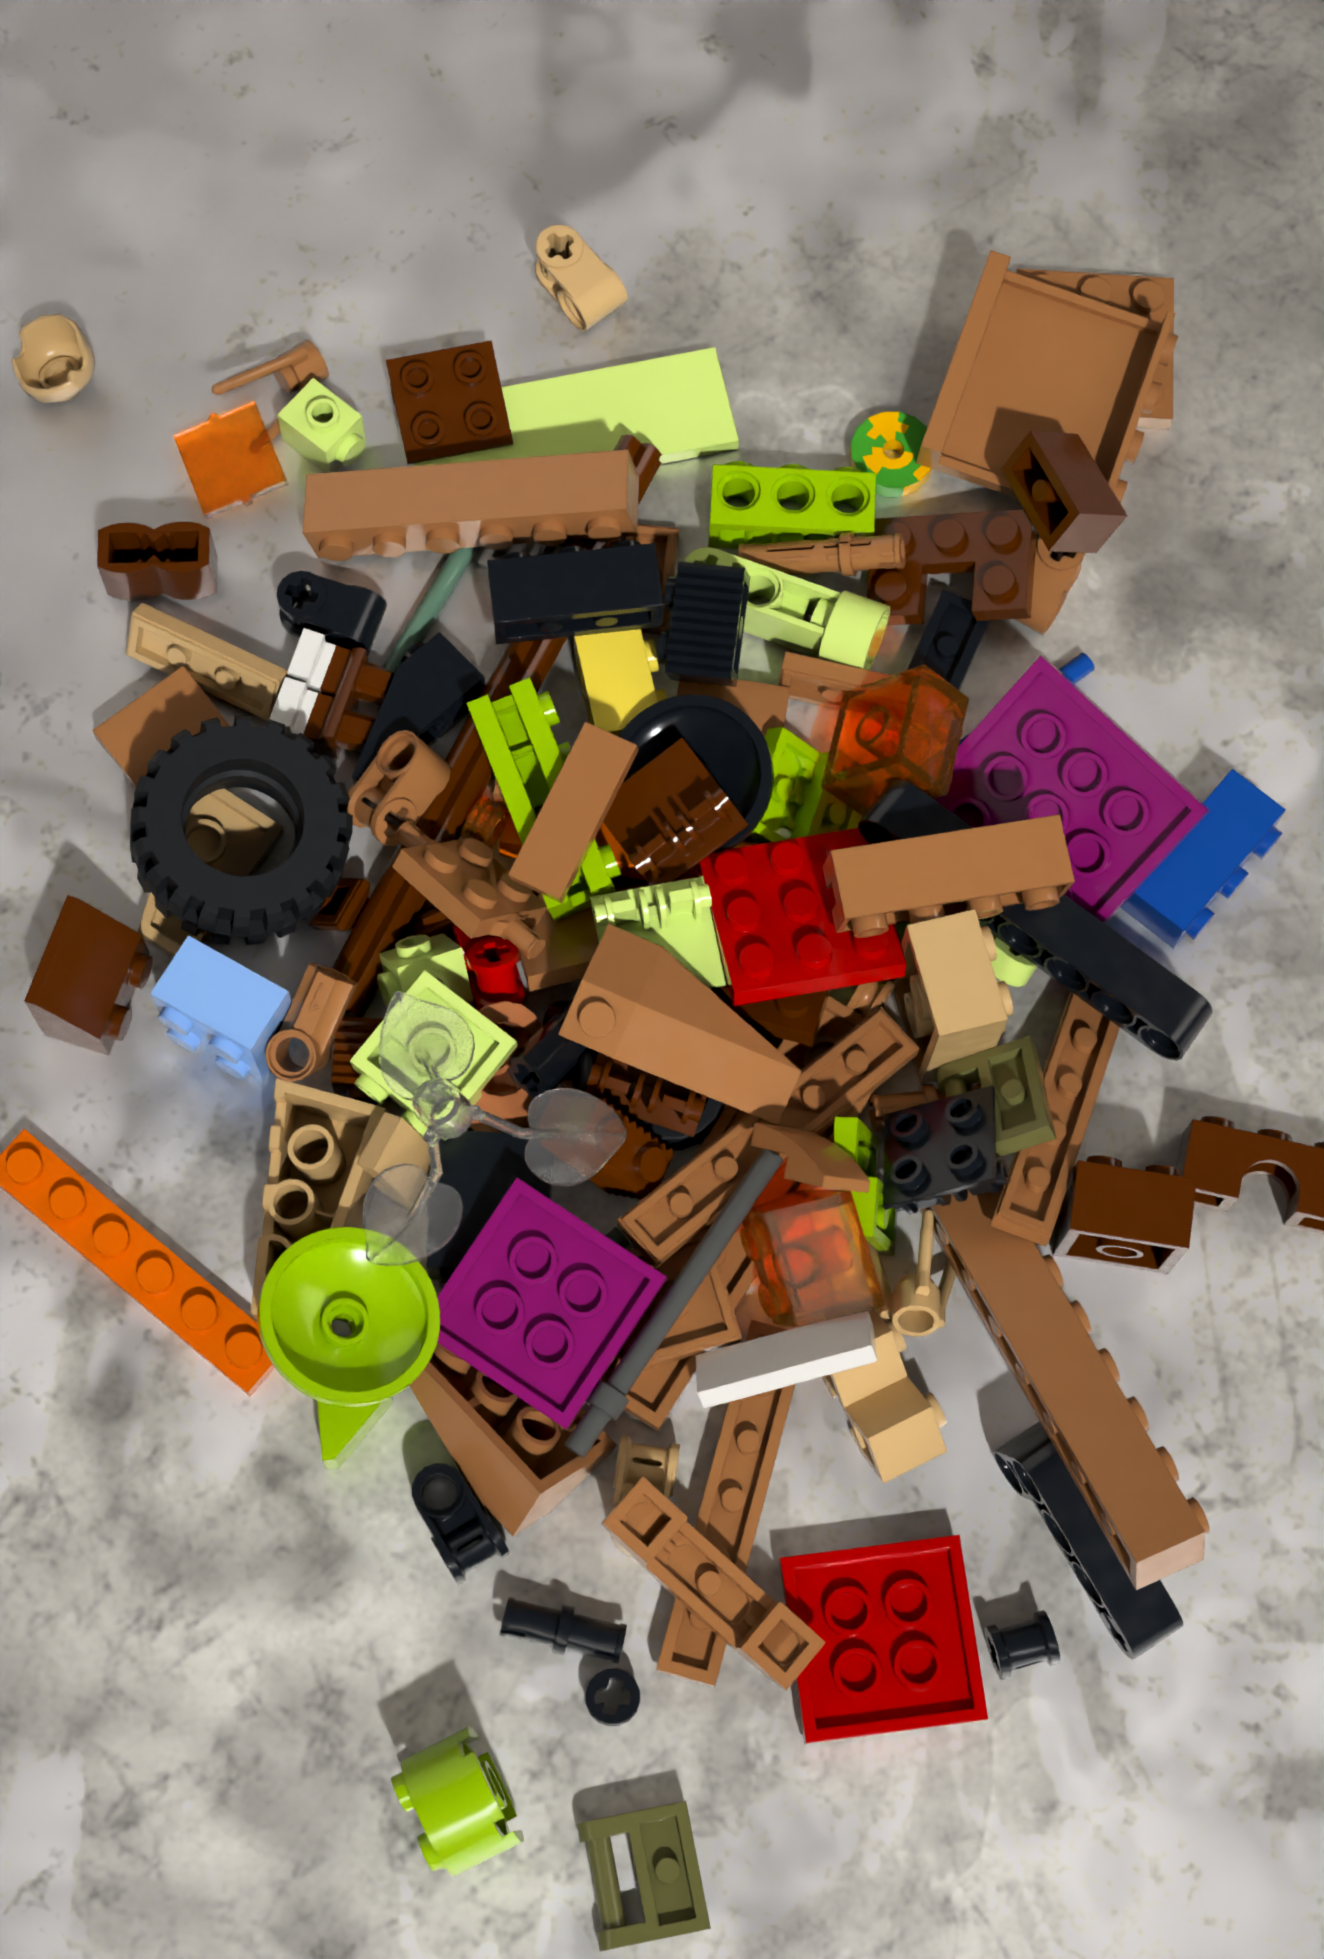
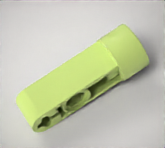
(842, 625)

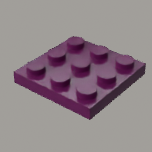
(544, 1303)

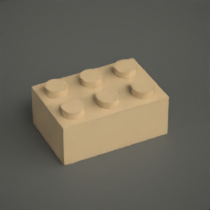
(950, 991)

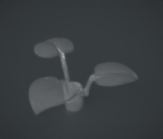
(419, 1056)

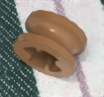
(870, 997)

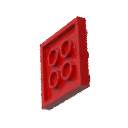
(779, 922)
(894, 1638)

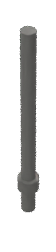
(609, 1398)

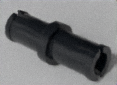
(563, 1630)

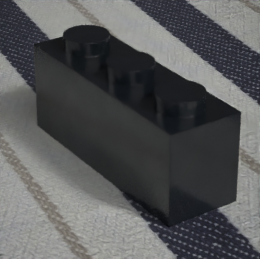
(575, 592)

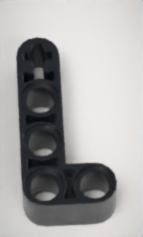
(1131, 1616)

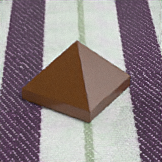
(344, 906)

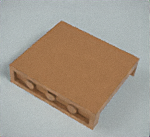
(1046, 365)

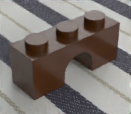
(1223, 1155)

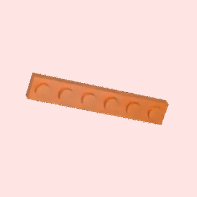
(135, 1261)

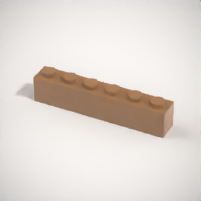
(472, 505)

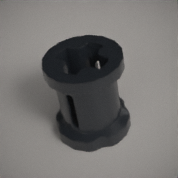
(1022, 1644)

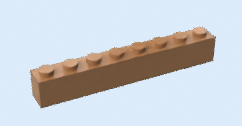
(1074, 1392)

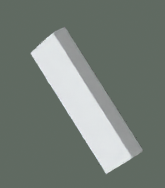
(785, 1359)

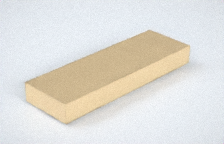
(212, 662)

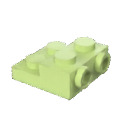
(491, 1051)

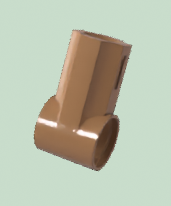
(312, 1019)

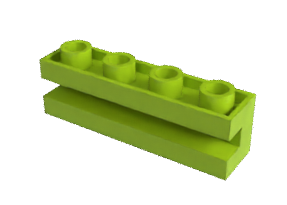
(526, 766)

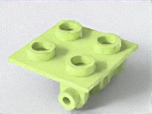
(669, 915)

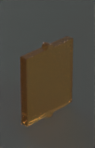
(230, 460)

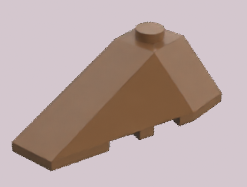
(664, 1021)
(501, 1443)

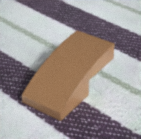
(811, 1158)

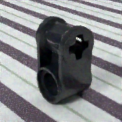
(341, 612)
(458, 1524)

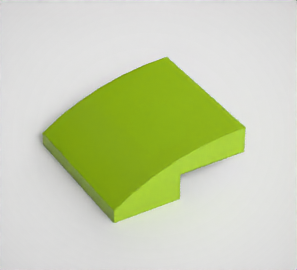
(797, 800)
(863, 1146)

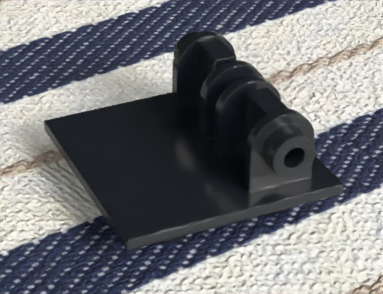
(941, 1152)

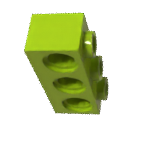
(768, 487)

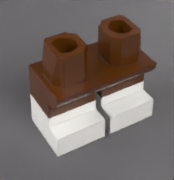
(324, 694)

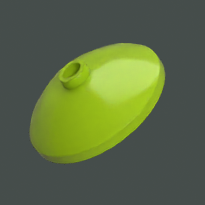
(387, 1307)

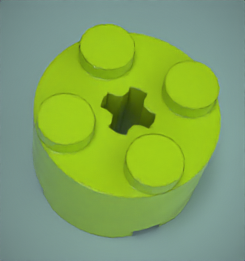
(458, 1803)

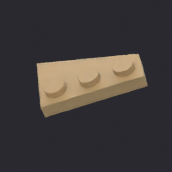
(227, 838)

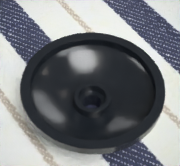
(721, 739)

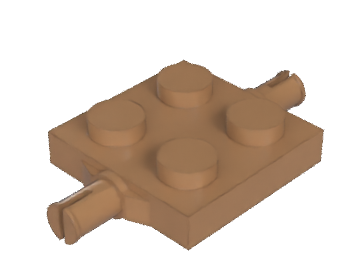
(470, 888)

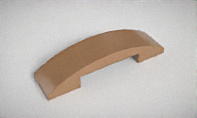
(711, 1585)

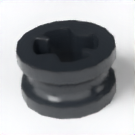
(601, 1682)

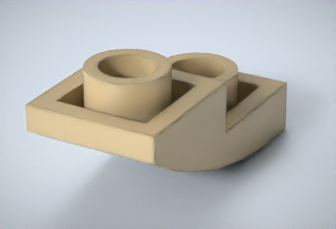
(394, 1144)

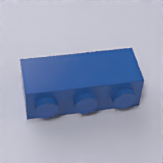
(1207, 861)

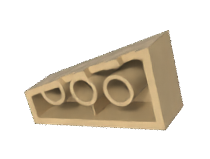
(312, 1169)

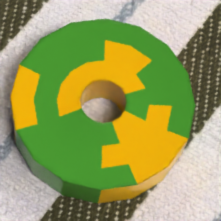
(890, 432)

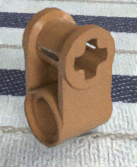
(1050, 585)
(400, 783)

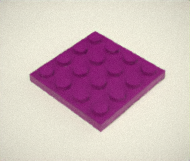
(1062, 755)

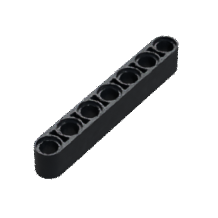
(1064, 940)

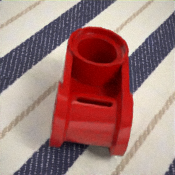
(491, 968)

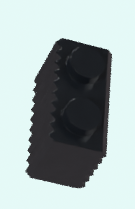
(705, 623)

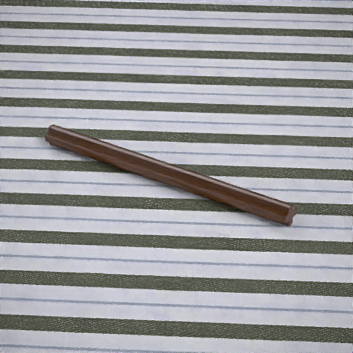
(394, 899)

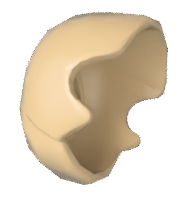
(53, 359)

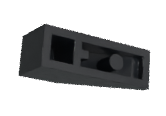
(424, 696)

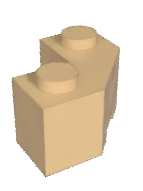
(888, 1414)

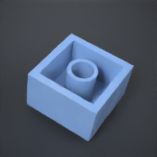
(220, 1008)

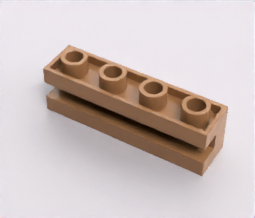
(949, 875)

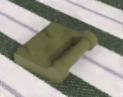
(1020, 1092)
(664, 1871)

